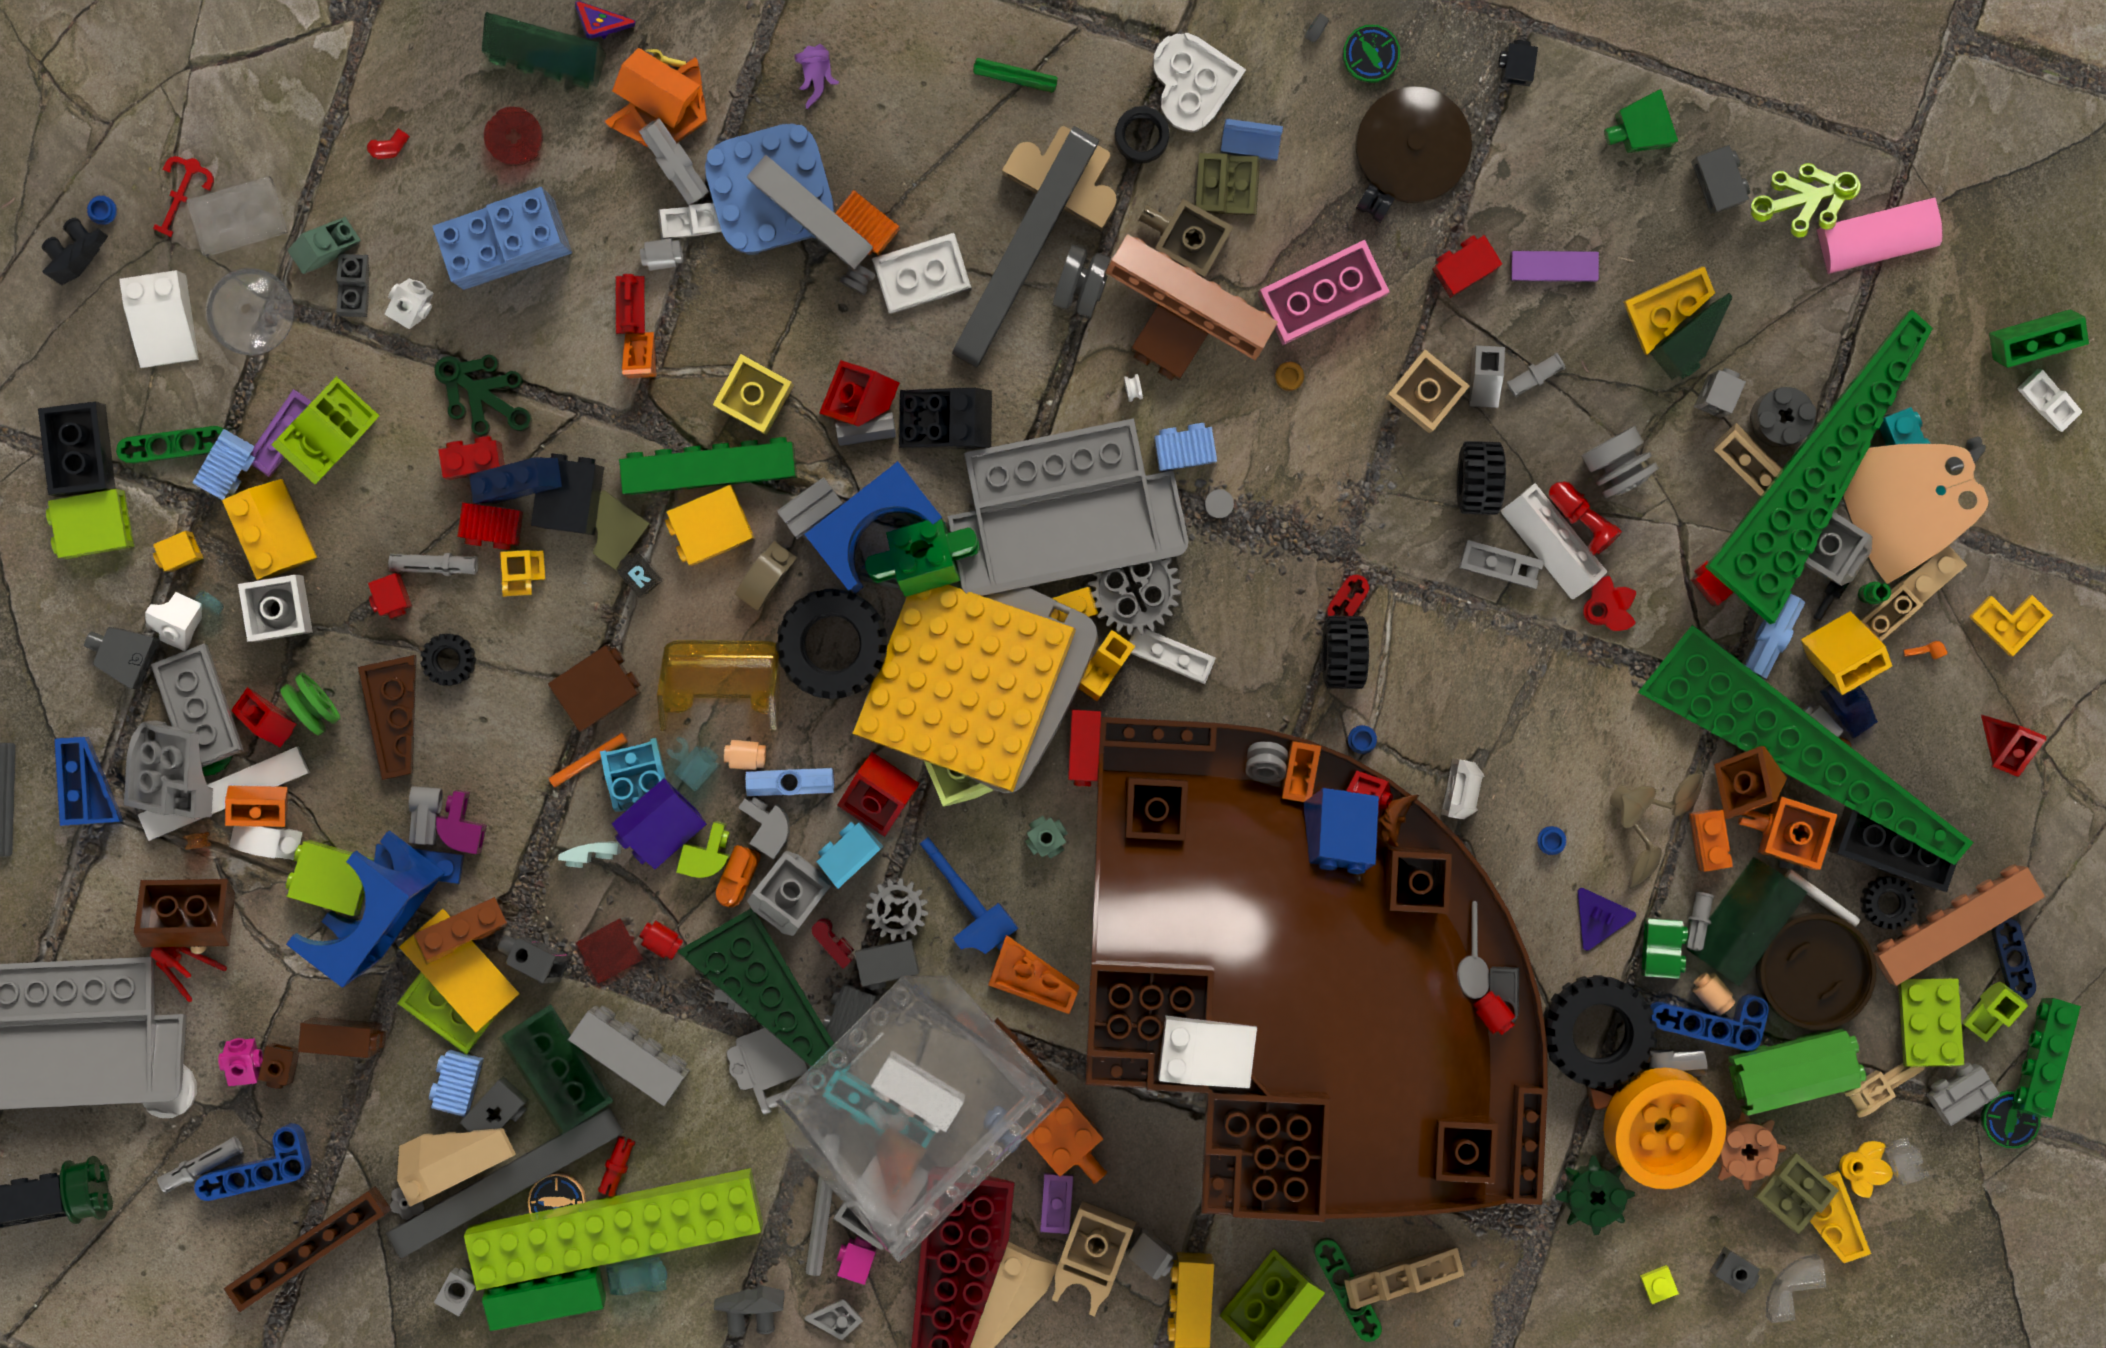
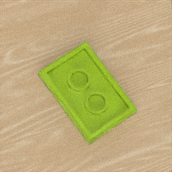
(434, 1011)

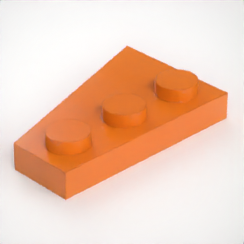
(1032, 978)

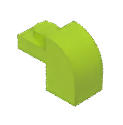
(705, 862)
(1996, 1007)

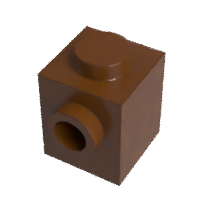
(278, 1065)

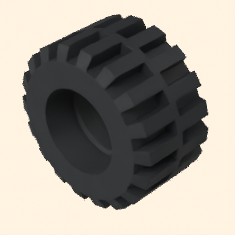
(1481, 477)
(1345, 652)

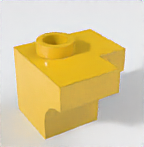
(518, 571)

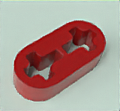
(1343, 591)

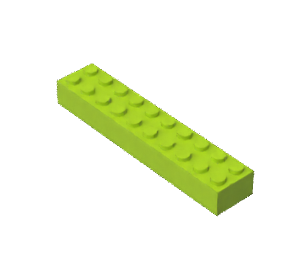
(613, 1229)

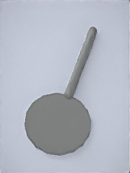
(1472, 971)

